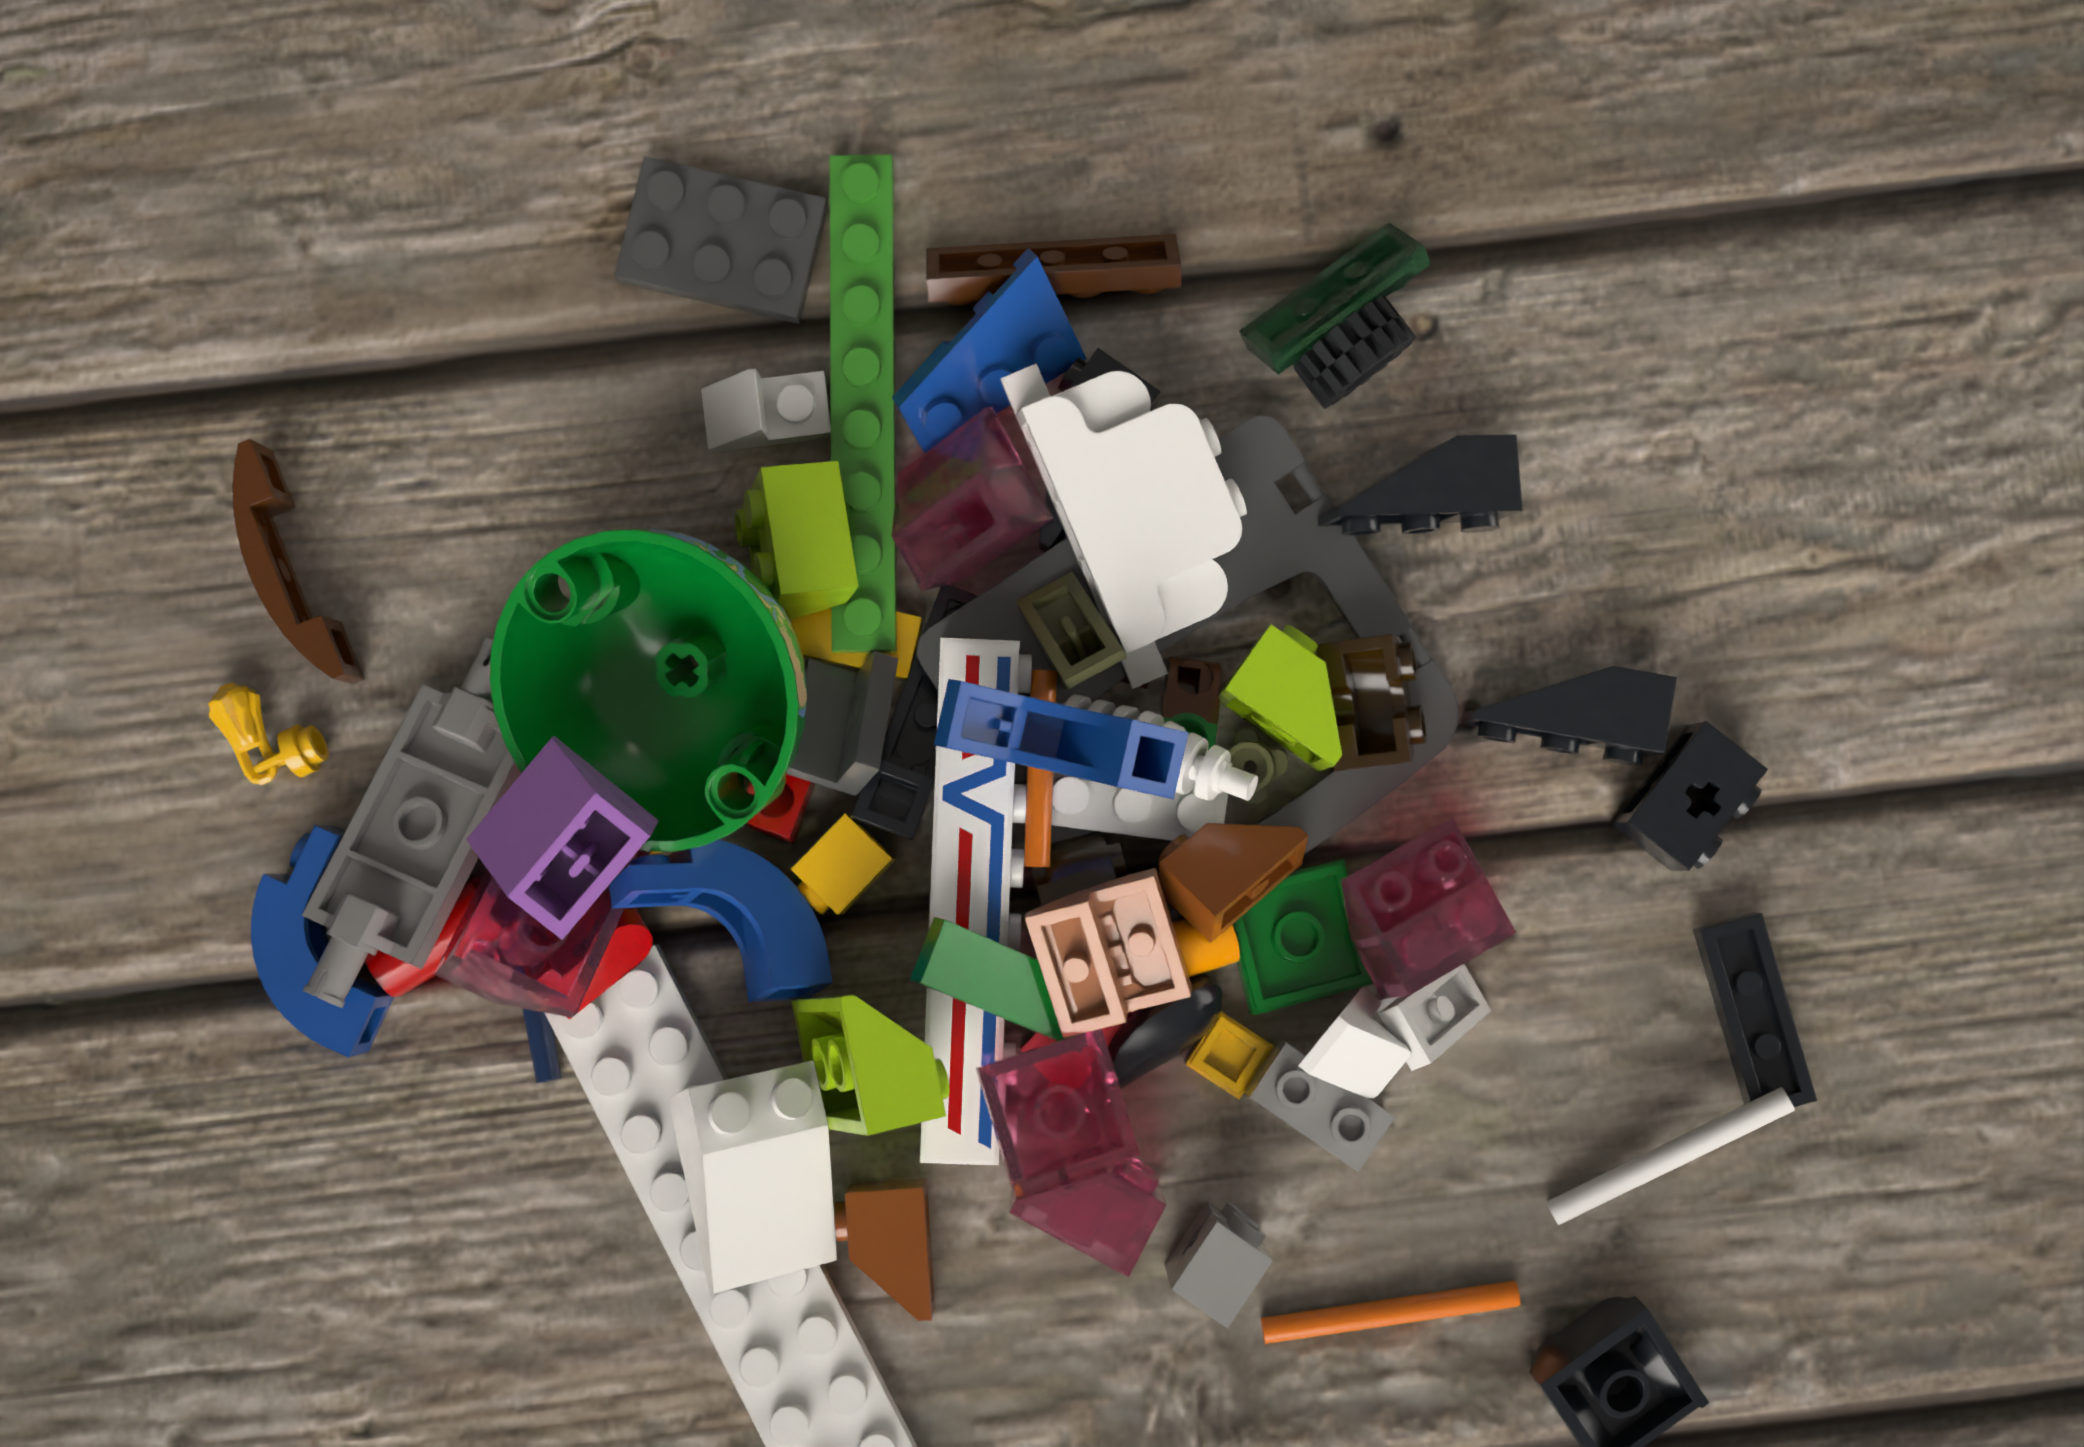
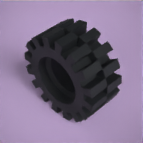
(1354, 352)

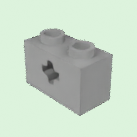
(1323, 1112)
(1219, 1261)

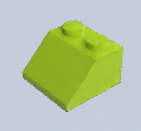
(1287, 696)

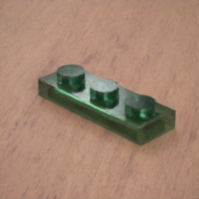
(1308, 314)

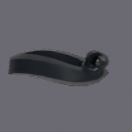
(1164, 1031)

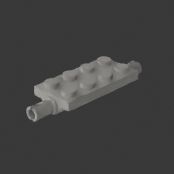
(407, 840)

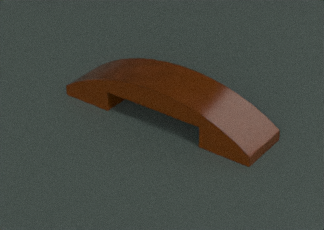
(257, 498)

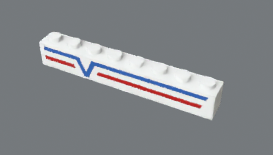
(972, 889)

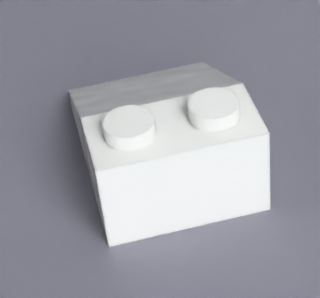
(757, 1174)

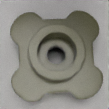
(1268, 761)

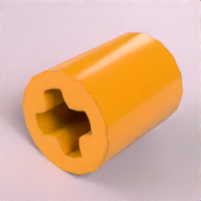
(1202, 955)

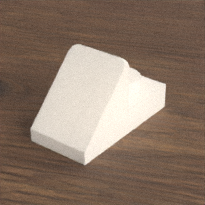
(766, 411)
(1435, 1015)
(1357, 1050)

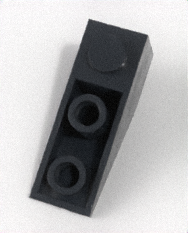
(1454, 482)
(1607, 709)

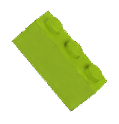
(868, 1066)

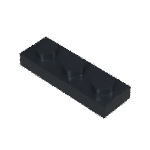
(1754, 1009)

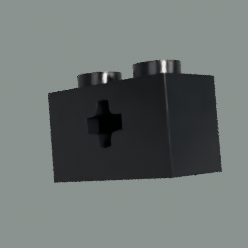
(1657, 810)

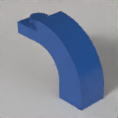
(1061, 739)
(755, 902)
(291, 945)

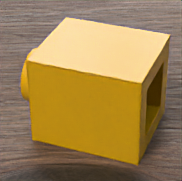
(841, 866)

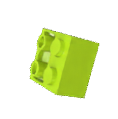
(799, 536)

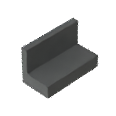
(845, 723)

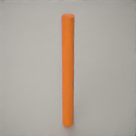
(1390, 1311)

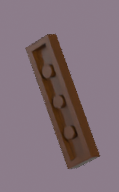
(1072, 267)

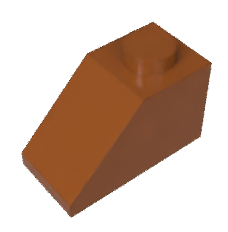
(1227, 871)
(891, 1239)

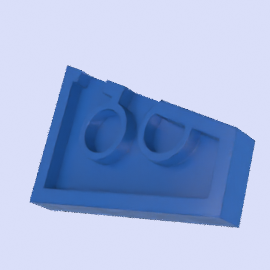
(1008, 333)

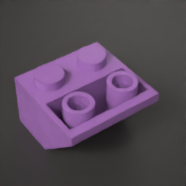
(560, 837)

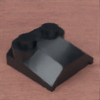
(1615, 1376)

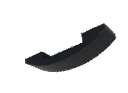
(906, 777)

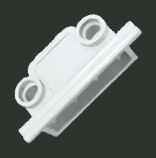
(1134, 503)

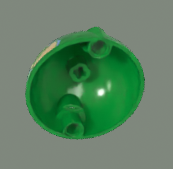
(623, 683)

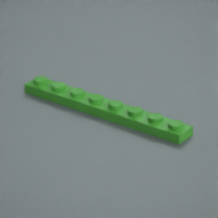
(863, 392)

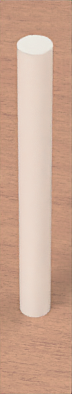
(1670, 1155)

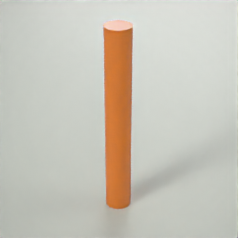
(1039, 786)

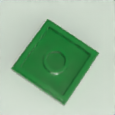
(1299, 942)

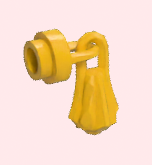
(239, 717)

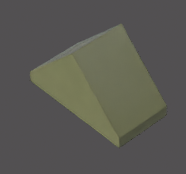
(1070, 631)

